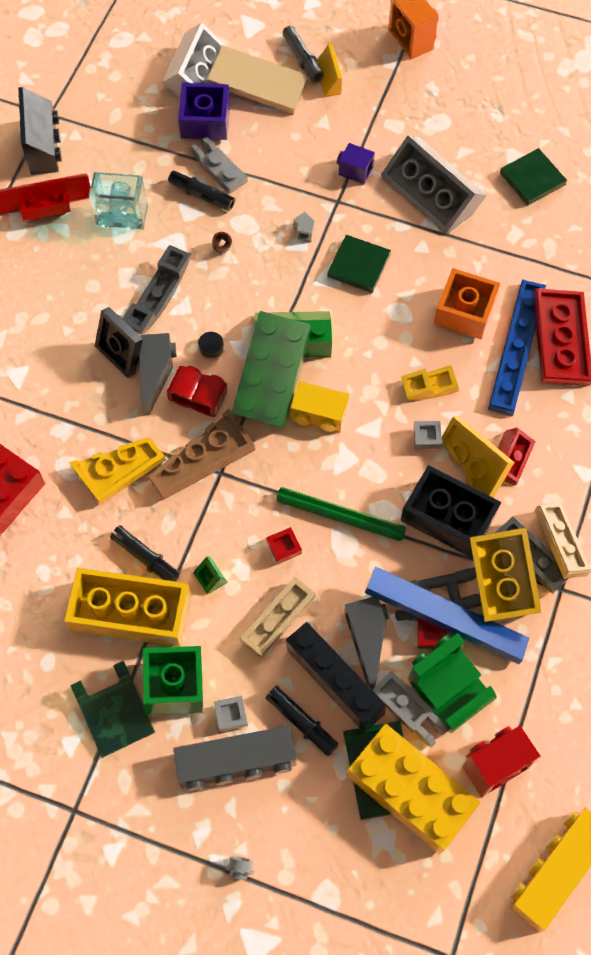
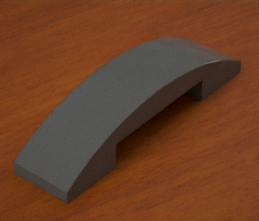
(159, 290)

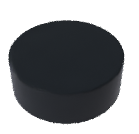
(211, 344)

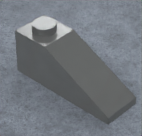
(155, 367)
(367, 627)

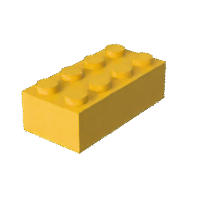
(128, 607)
(413, 789)

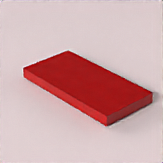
(562, 336)

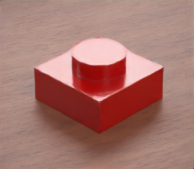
(284, 545)
(428, 634)

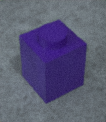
(355, 163)

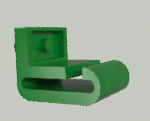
(450, 683)

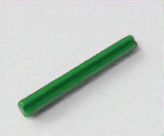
(341, 514)

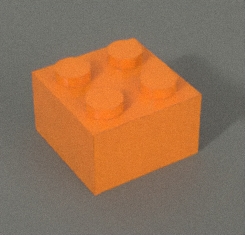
(413, 26)
(466, 303)

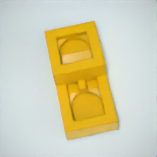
(430, 384)

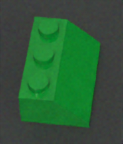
(321, 335)

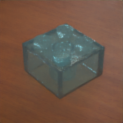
(118, 200)

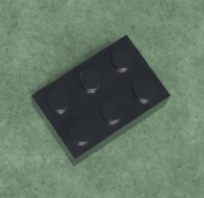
(449, 510)

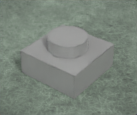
(427, 435)
(230, 713)

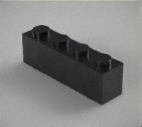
(335, 677)

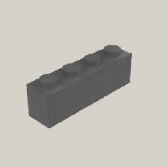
(235, 757)

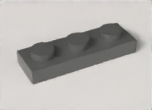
(543, 560)

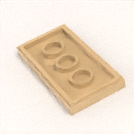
(258, 79)

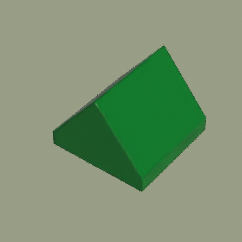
(209, 575)

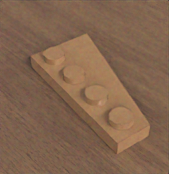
(213, 450)

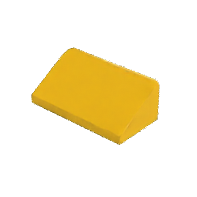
(332, 79)

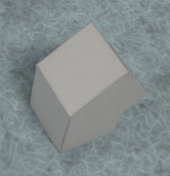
(304, 226)

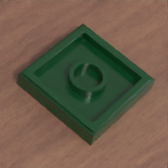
(533, 176)
(359, 263)

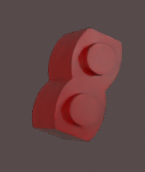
(197, 391)

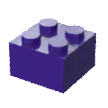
(204, 111)

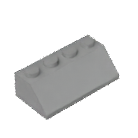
(432, 184)

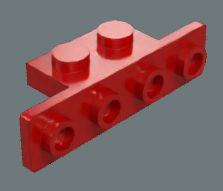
(44, 197)

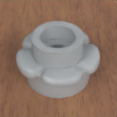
(239, 867)

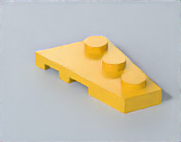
(480, 459)
(115, 470)

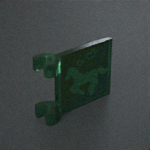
(114, 713)

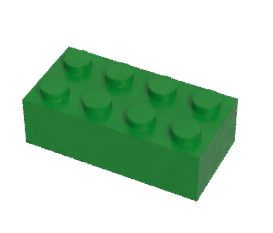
(271, 369)

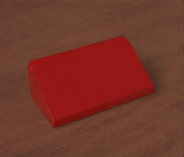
(517, 447)

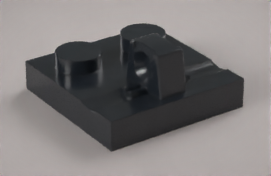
(118, 342)

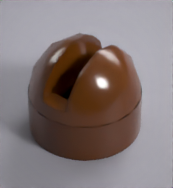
(217, 238)

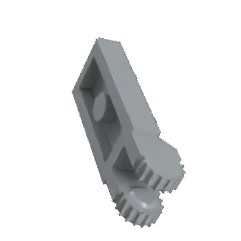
(219, 166)
(408, 707)

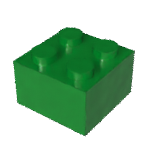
(172, 680)

